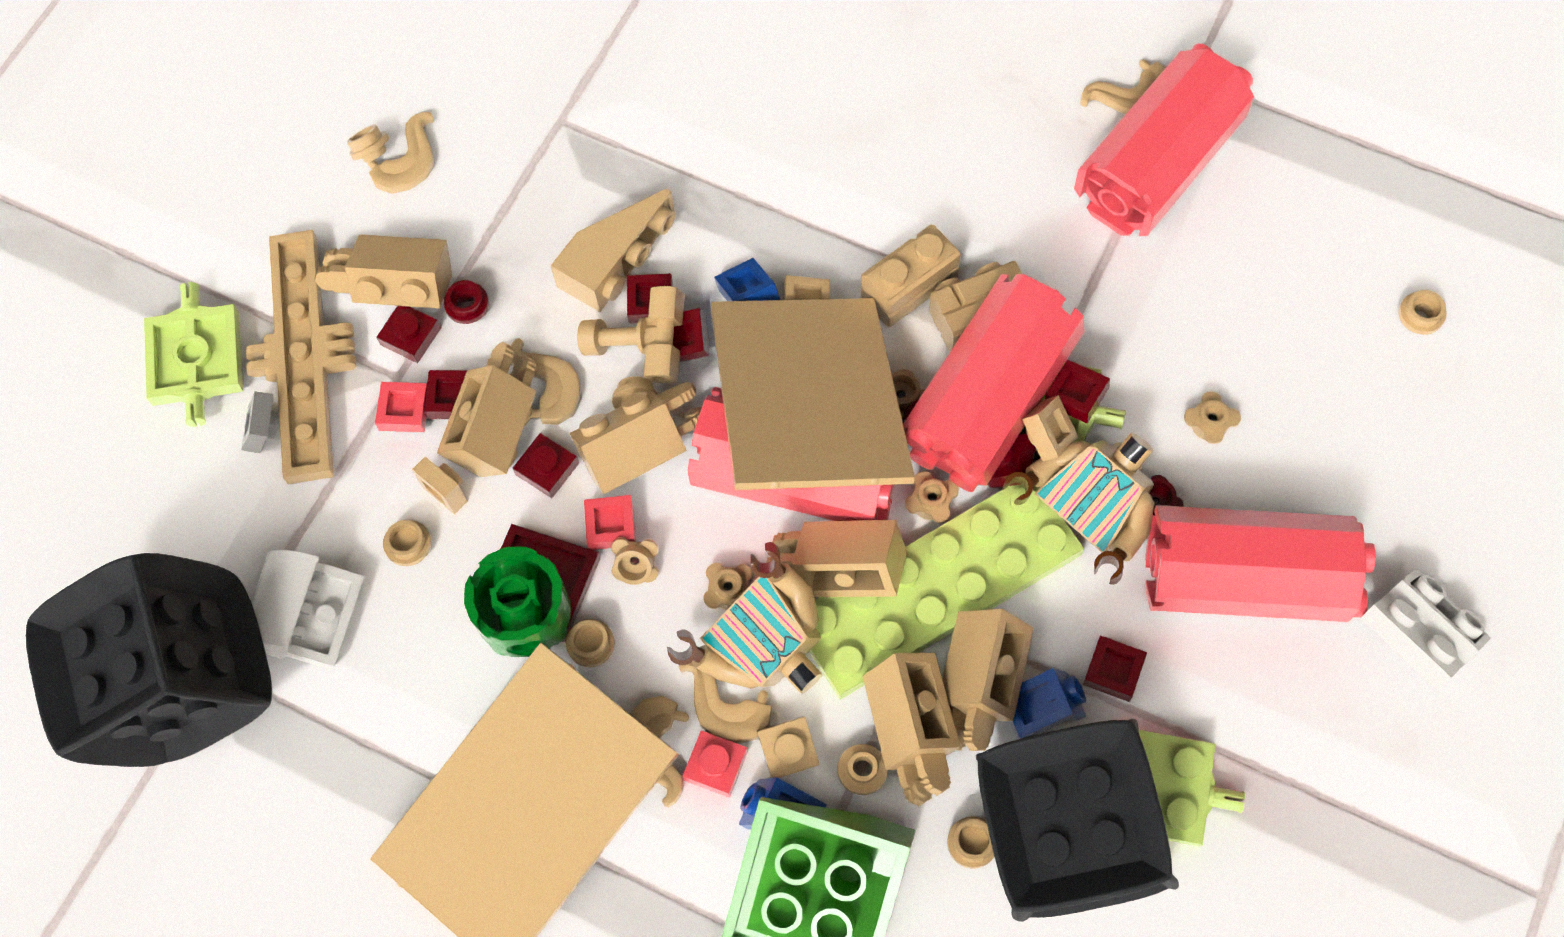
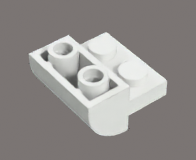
(304, 607)
(1427, 628)

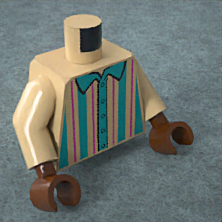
(1097, 495)
(761, 632)

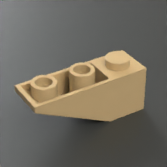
(606, 252)

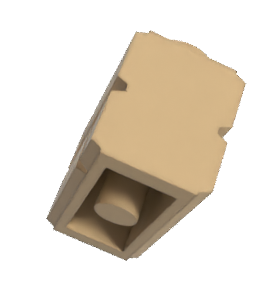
(910, 274)
(957, 301)

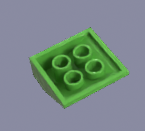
(817, 873)

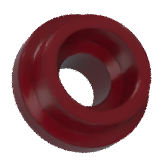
(466, 291)

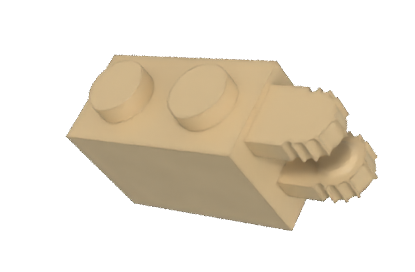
(389, 271)
(490, 414)
(635, 435)
(846, 557)
(985, 672)
(913, 722)

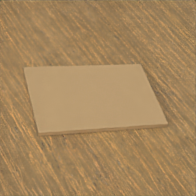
(808, 395)
(524, 804)

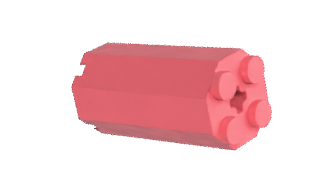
(1165, 140)
(992, 380)
(715, 474)
(1258, 563)

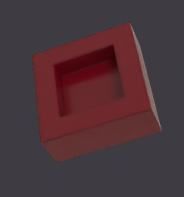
(639, 293)
(408, 332)
(692, 336)
(1079, 390)
(442, 392)
(1016, 460)
(545, 465)
(1115, 668)

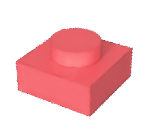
(401, 407)
(608, 520)
(715, 764)

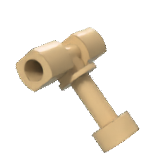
(651, 335)

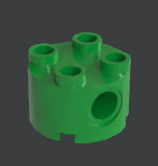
(517, 601)

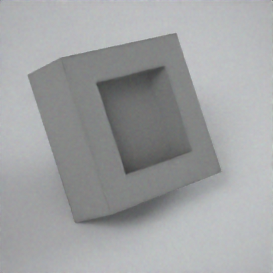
(259, 422)

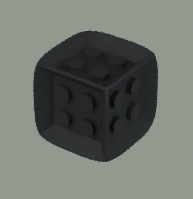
(146, 661)
(1075, 820)

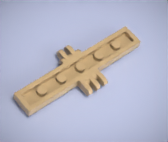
(301, 357)

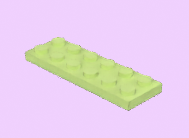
(954, 568)

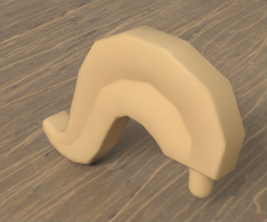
(1118, 97)
(410, 169)
(561, 390)
(659, 716)
(729, 721)

